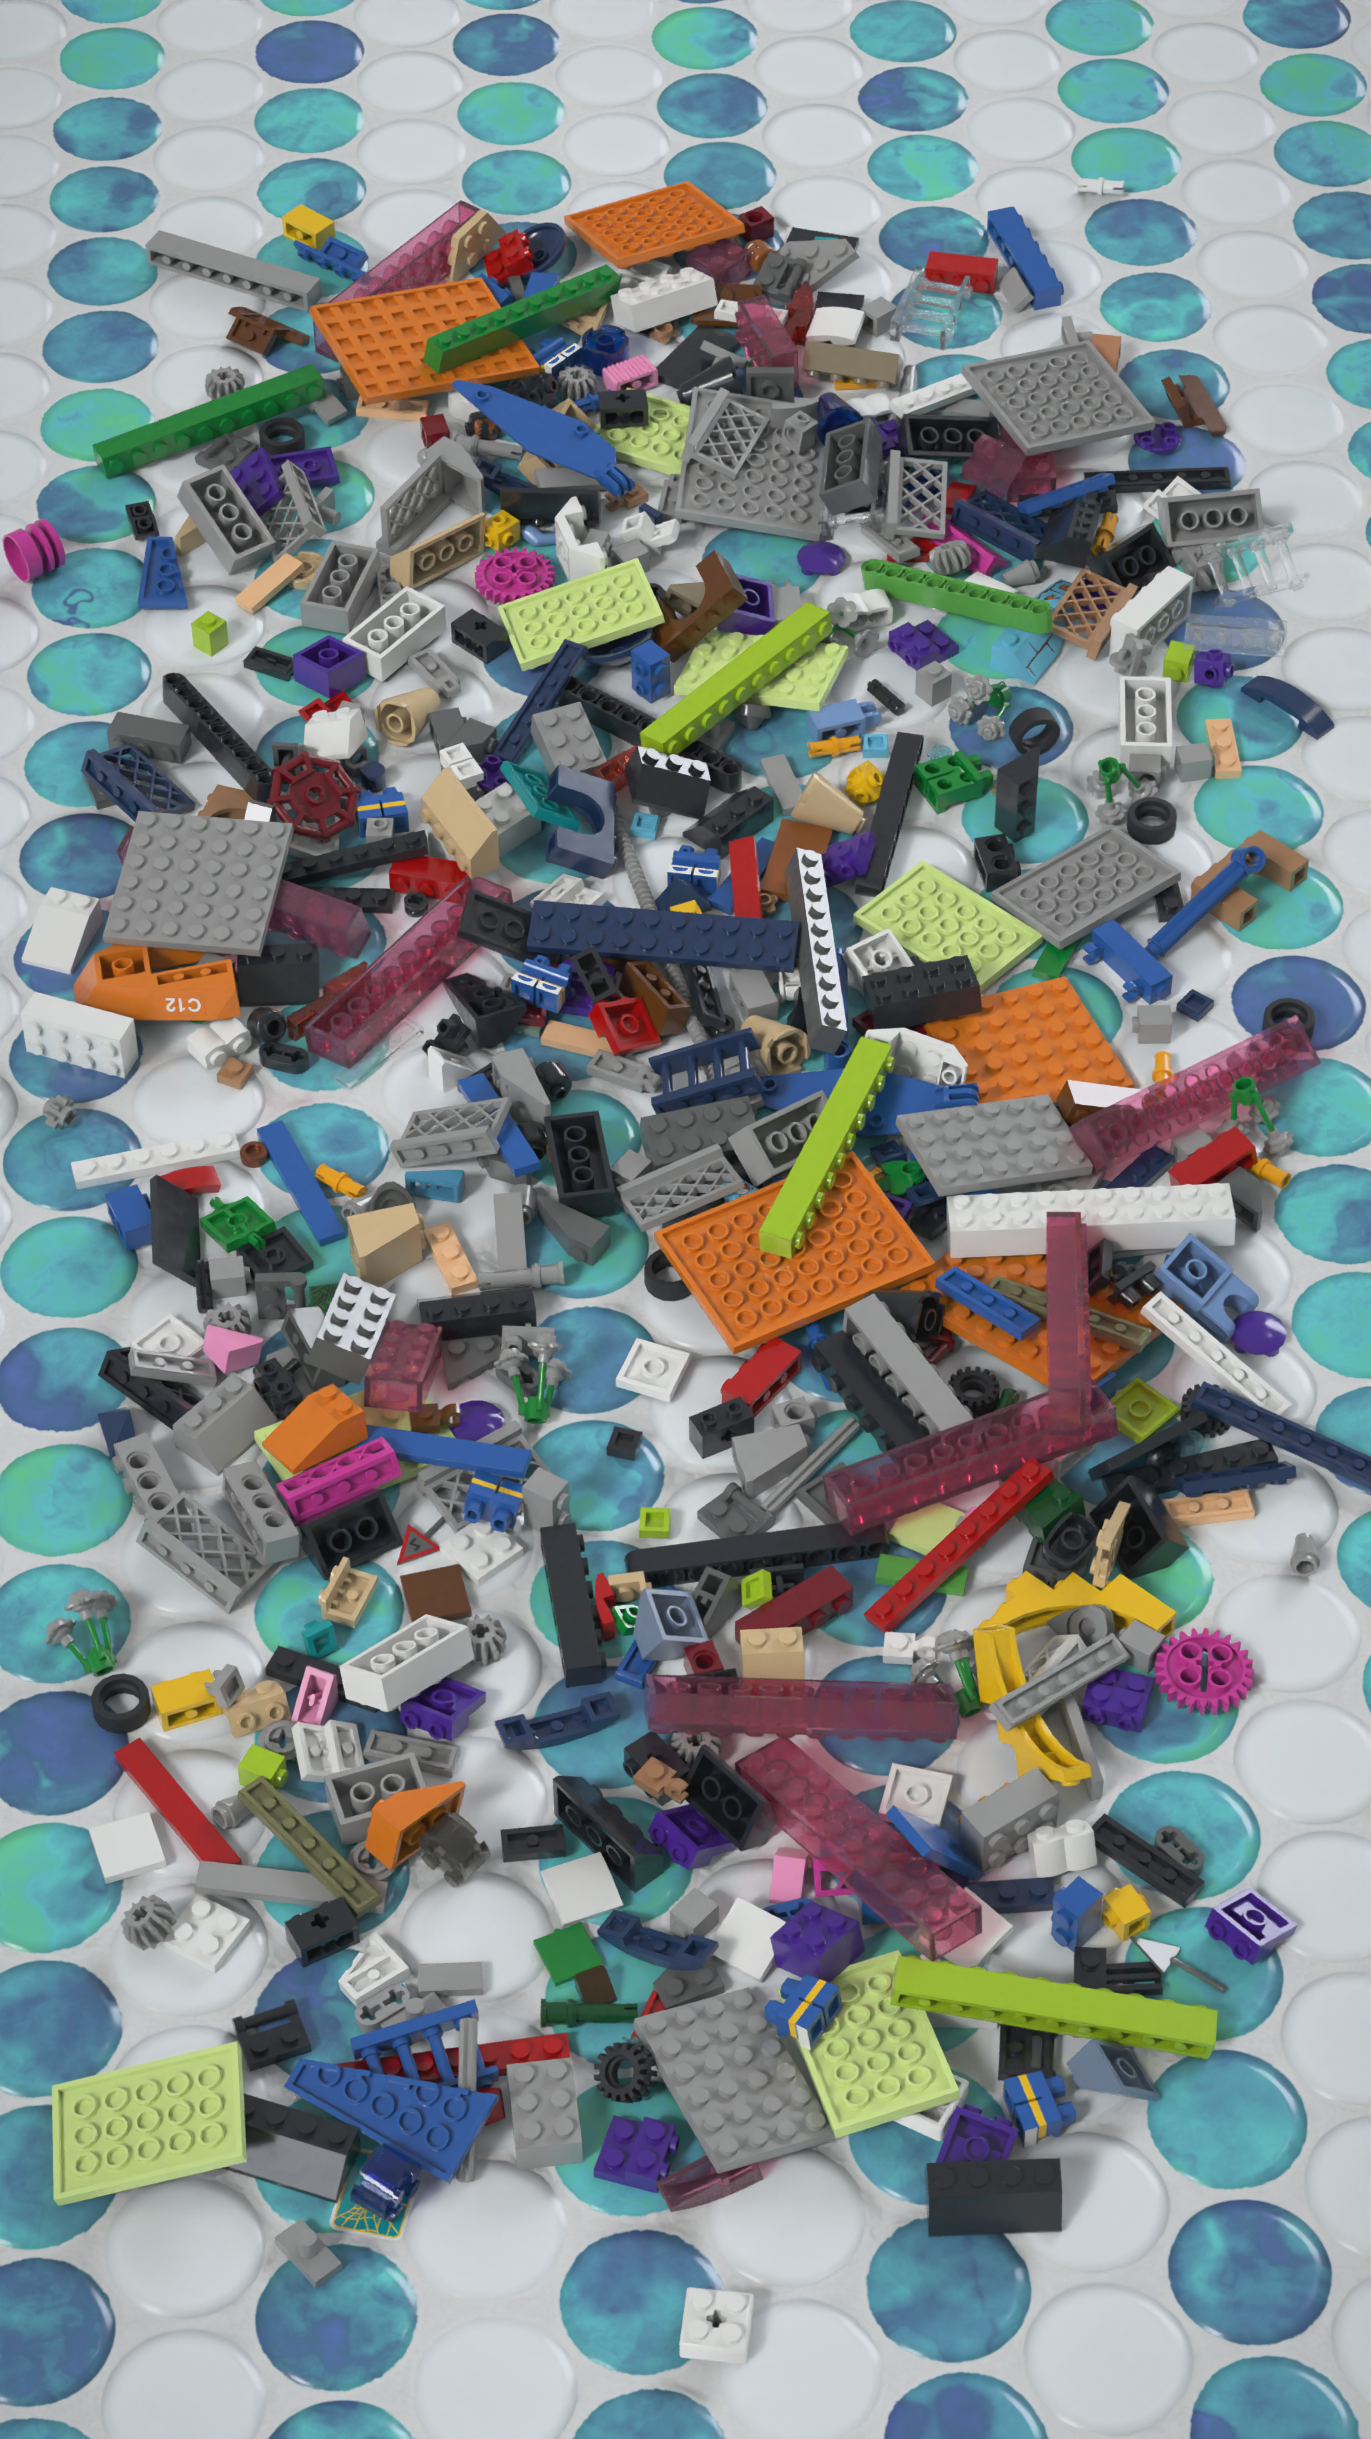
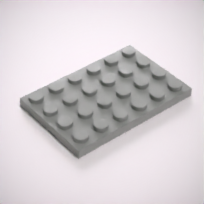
(1085, 886)
(993, 1145)
(733, 2080)

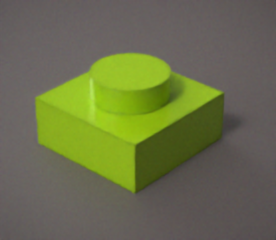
(654, 1523)
(756, 1589)

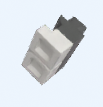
(464, 768)

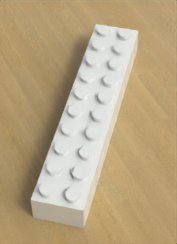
(1125, 1216)

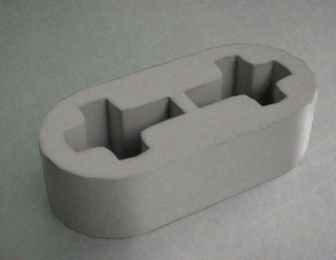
(380, 2007)

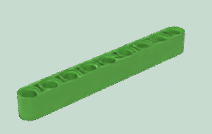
(958, 596)

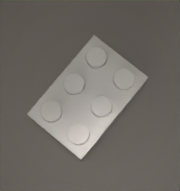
(566, 739)
(356, 1791)
(1002, 1820)
(544, 2113)

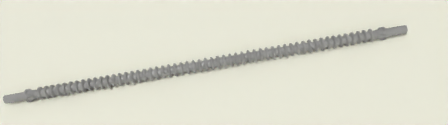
(646, 901)

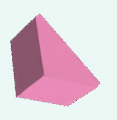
(231, 1349)
(316, 1697)
(788, 1875)

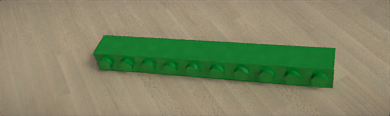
(521, 319)
(209, 421)

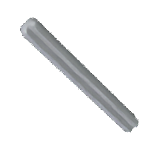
(811, 1466)
(467, 2080)

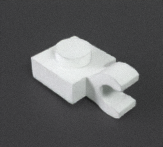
(903, 1648)

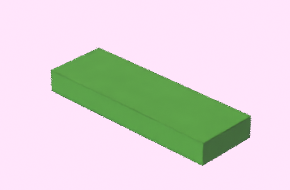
(893, 1568)

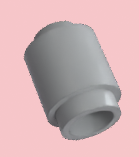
(528, 1200)

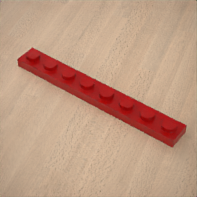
(958, 1545)
(495, 2053)

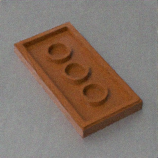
(790, 836)

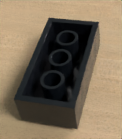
(922, 993)

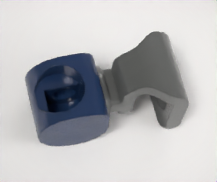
(371, 773)

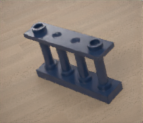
(722, 1087)

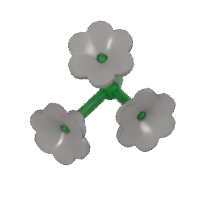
(843, 614)

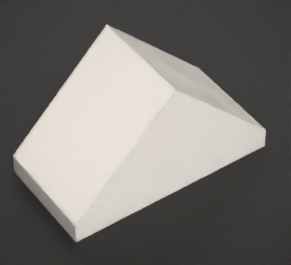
(447, 1068)

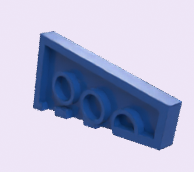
(161, 577)

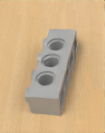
(147, 1479)
(261, 1512)

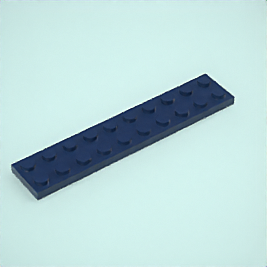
(664, 936)

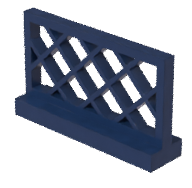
(994, 529)
(127, 793)

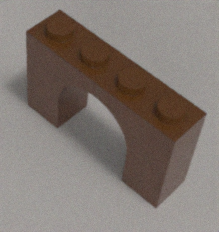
(721, 599)

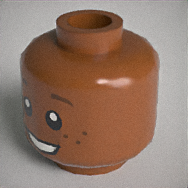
(759, 251)

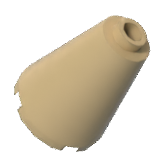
(405, 715)
(827, 807)
(781, 1045)

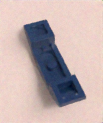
(495, 478)
(1291, 700)
(918, 1194)
(559, 1727)
(656, 1947)

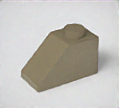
(685, 597)

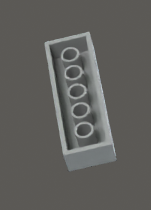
(903, 1365)

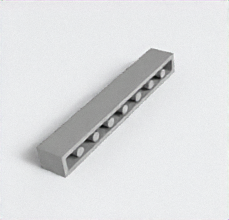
(233, 271)

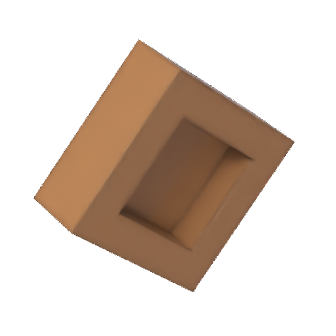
(235, 1073)

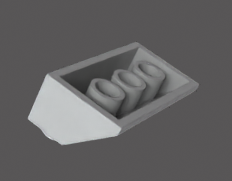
(1209, 516)

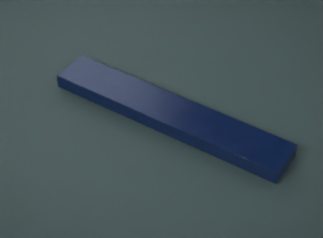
(541, 699)

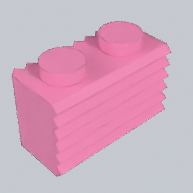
(634, 373)

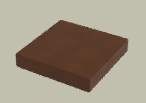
(436, 1593)

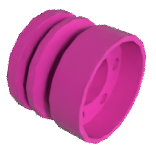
(33, 550)

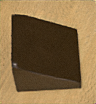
(595, 1986)

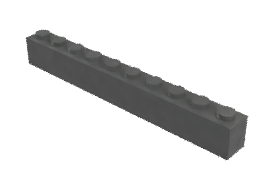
(816, 951)

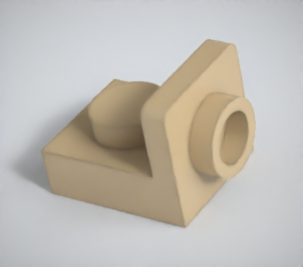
(628, 1585)

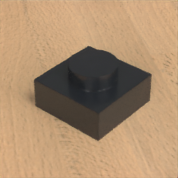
(624, 1443)

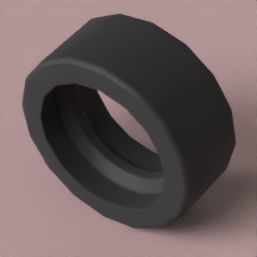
(282, 427)
(1029, 719)
(1151, 807)
(1288, 1008)
(662, 1289)
(120, 1722)

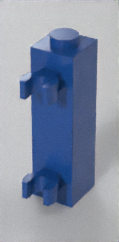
(1128, 959)

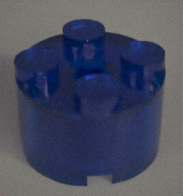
(604, 348)
(386, 2182)

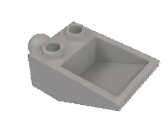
(459, 474)
(516, 1078)

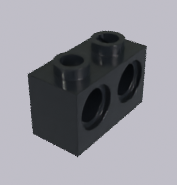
(995, 861)

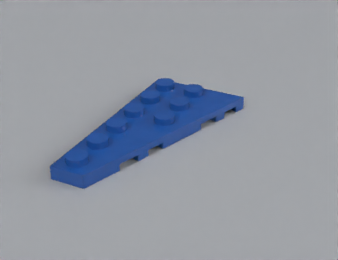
(411, 2115)

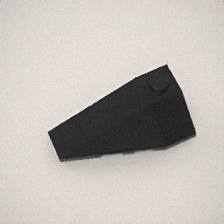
(484, 1009)

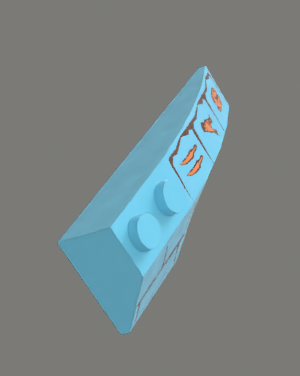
(1026, 653)

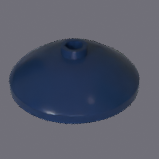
(547, 245)
(619, 650)

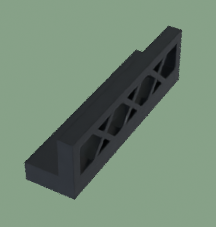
(160, 1398)

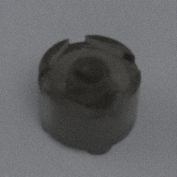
(453, 1848)

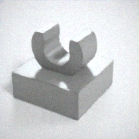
(226, 1686)

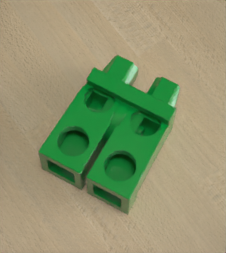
(951, 780)

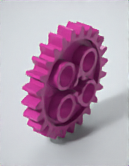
(513, 575)
(1227, 1672)

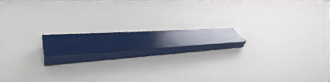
(1284, 1433)

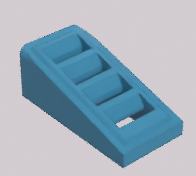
(444, 1184)

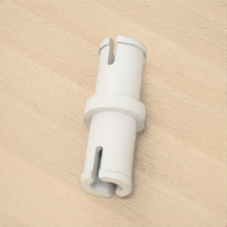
(1101, 186)

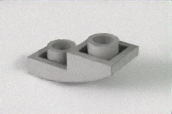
(328, 408)
(781, 411)

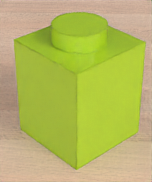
(209, 633)
(1178, 662)
(263, 1763)

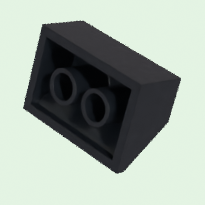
(1132, 557)
(668, 782)
(1017, 796)
(734, 819)
(280, 976)
(351, 1529)
(1150, 1534)
(728, 1801)

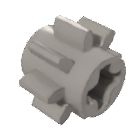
(59, 1112)

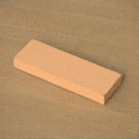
(397, 409)
(269, 583)
(573, 1039)
(1210, 1508)

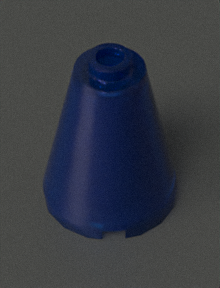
(834, 414)

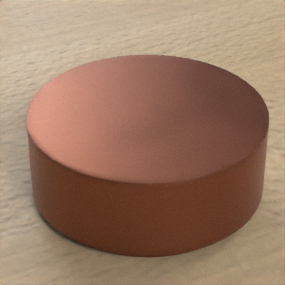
(254, 1154)

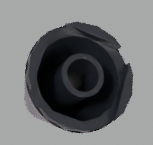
(714, 377)
(916, 1310)

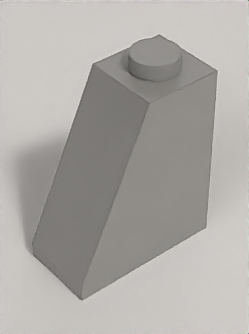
(768, 1457)

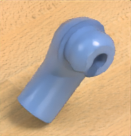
(536, 537)

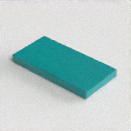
(532, 790)

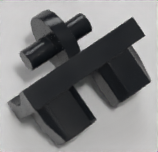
(450, 1036)
(1128, 1280)
(783, 1576)

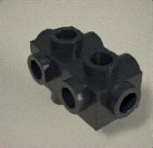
(536, 389)
(278, 1386)

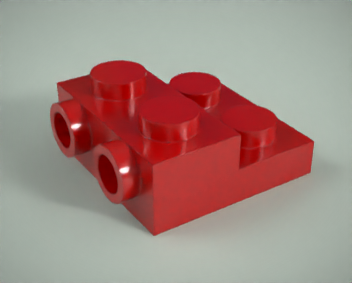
(511, 258)
(625, 1025)

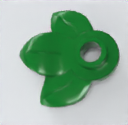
(900, 1176)

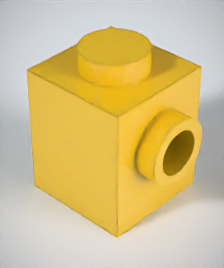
(1126, 1912)

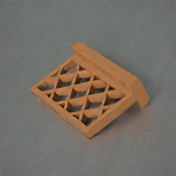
(1097, 633)

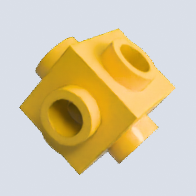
(501, 531)
(864, 784)

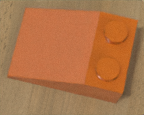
(317, 1430)
(405, 1817)

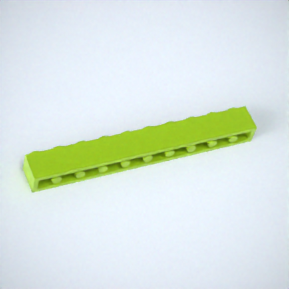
(738, 680)
(826, 1148)
(1054, 2007)

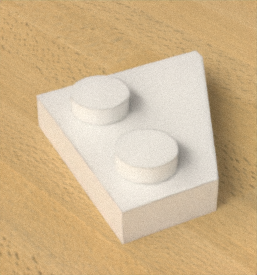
(373, 1971)

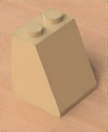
(385, 1242)
(772, 1653)

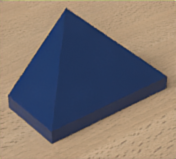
(681, 892)
(116, 1427)

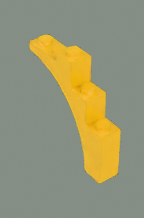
(1034, 1603)
(1034, 1745)

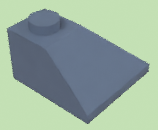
(667, 1624)
(1111, 2070)

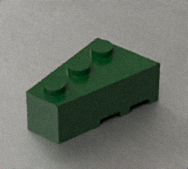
(1048, 1508)

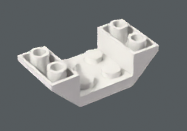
(570, 532)
(922, 1056)

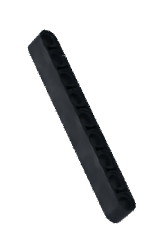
(627, 723)
(217, 736)
(891, 811)
(738, 1554)

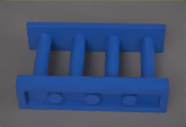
(426, 2027)

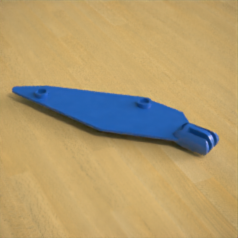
(550, 435)
(899, 1096)

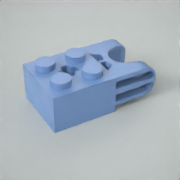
(1203, 1286)

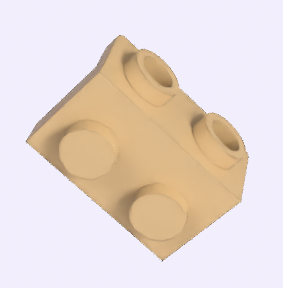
(347, 1594)
(257, 1708)

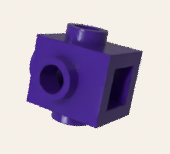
(1213, 668)

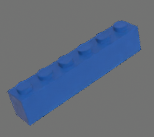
(1024, 254)

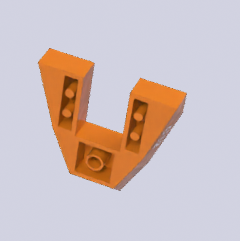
(124, 983)

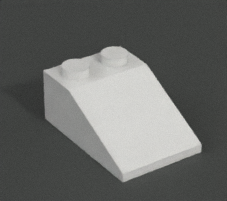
(62, 930)

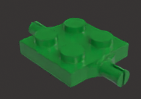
(237, 1224)

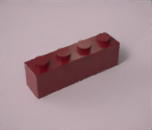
(804, 1605)

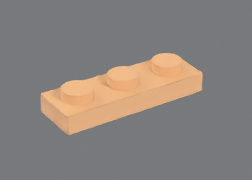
(1223, 745)
(450, 1258)

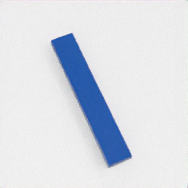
(513, 1145)
(301, 1183)
(453, 1452)

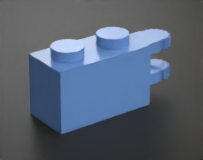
(842, 719)

